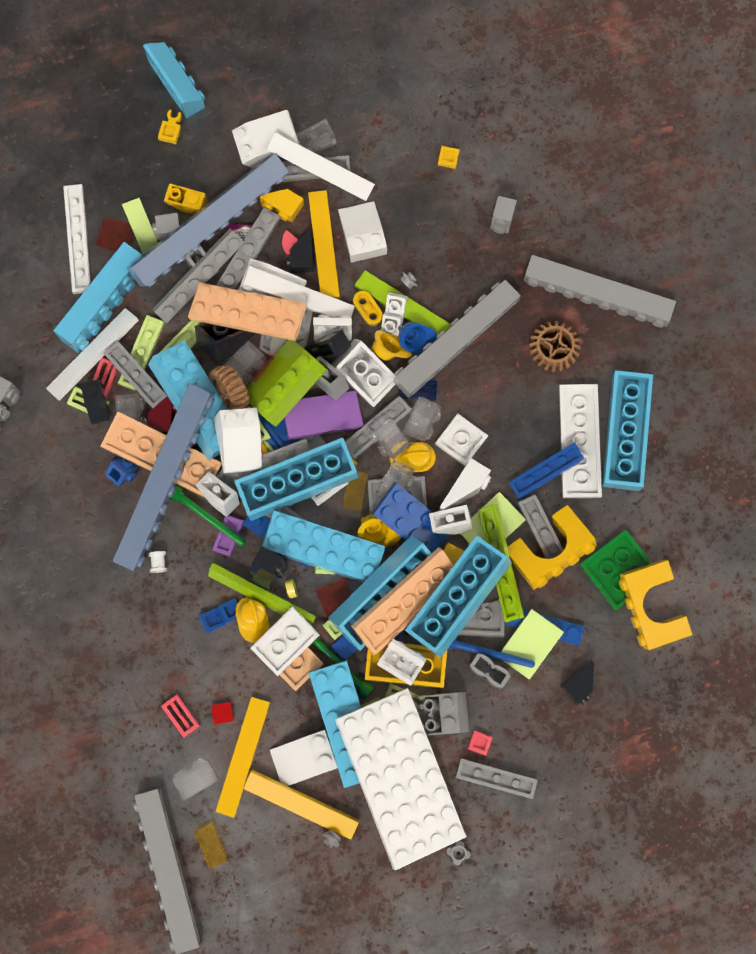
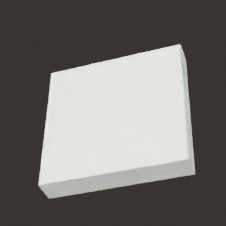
(461, 439)

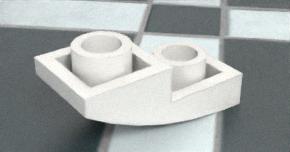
(394, 313)

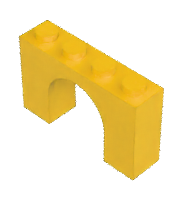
(539, 570)
(636, 585)

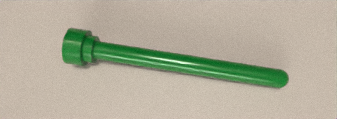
(179, 496)
(363, 687)

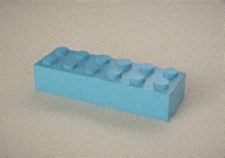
(98, 300)
(177, 369)
(627, 430)
(296, 479)
(322, 547)
(382, 581)
(458, 596)
(335, 698)

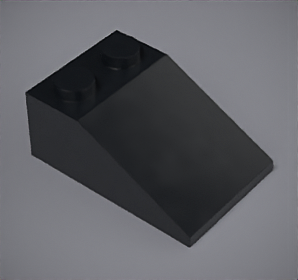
(220, 341)

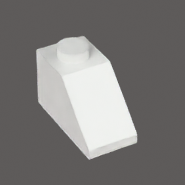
(218, 494)
(451, 521)

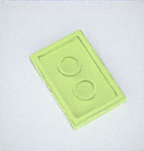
(510, 519)
(532, 641)

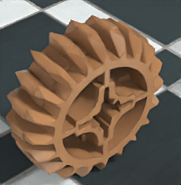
(548, 344)
(229, 387)

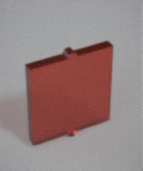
(114, 233)
(259, 372)
(333, 596)

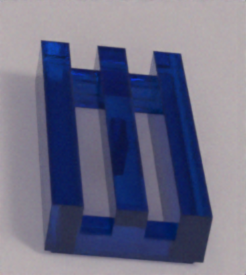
(431, 390)

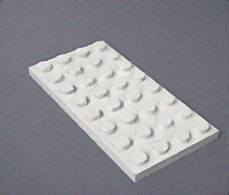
(400, 778)

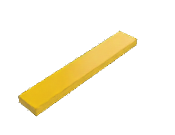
(323, 244)
(242, 757)
(301, 804)

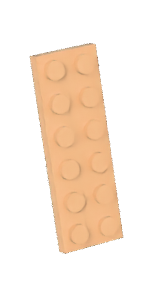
(247, 311)
(142, 446)
(402, 603)

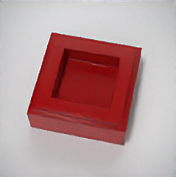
(222, 713)

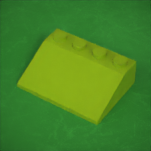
(284, 382)

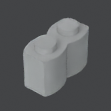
(494, 674)

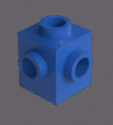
(121, 471)

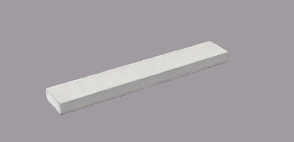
(320, 166)
(77, 238)
(291, 291)
(91, 354)

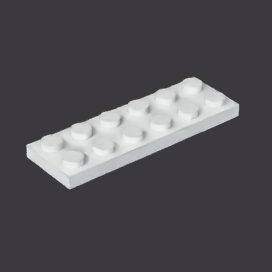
(581, 425)

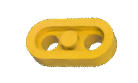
(368, 308)

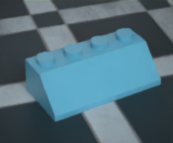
(174, 78)

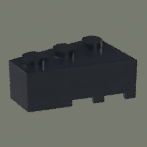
(267, 569)

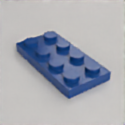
(407, 517)

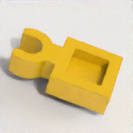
(170, 130)

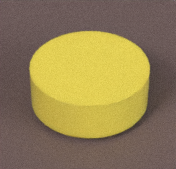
(291, 588)

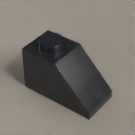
(301, 255)
(329, 345)
(95, 401)
(580, 684)

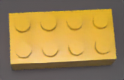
(430, 675)

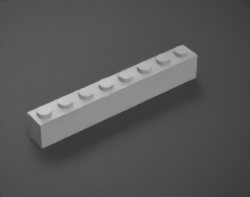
(599, 291)
(456, 339)
(167, 871)

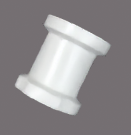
(157, 562)

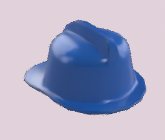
(415, 337)

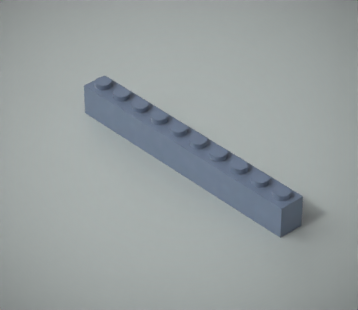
(207, 220)
(163, 477)

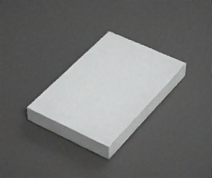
(285, 641)

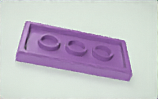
(323, 416)

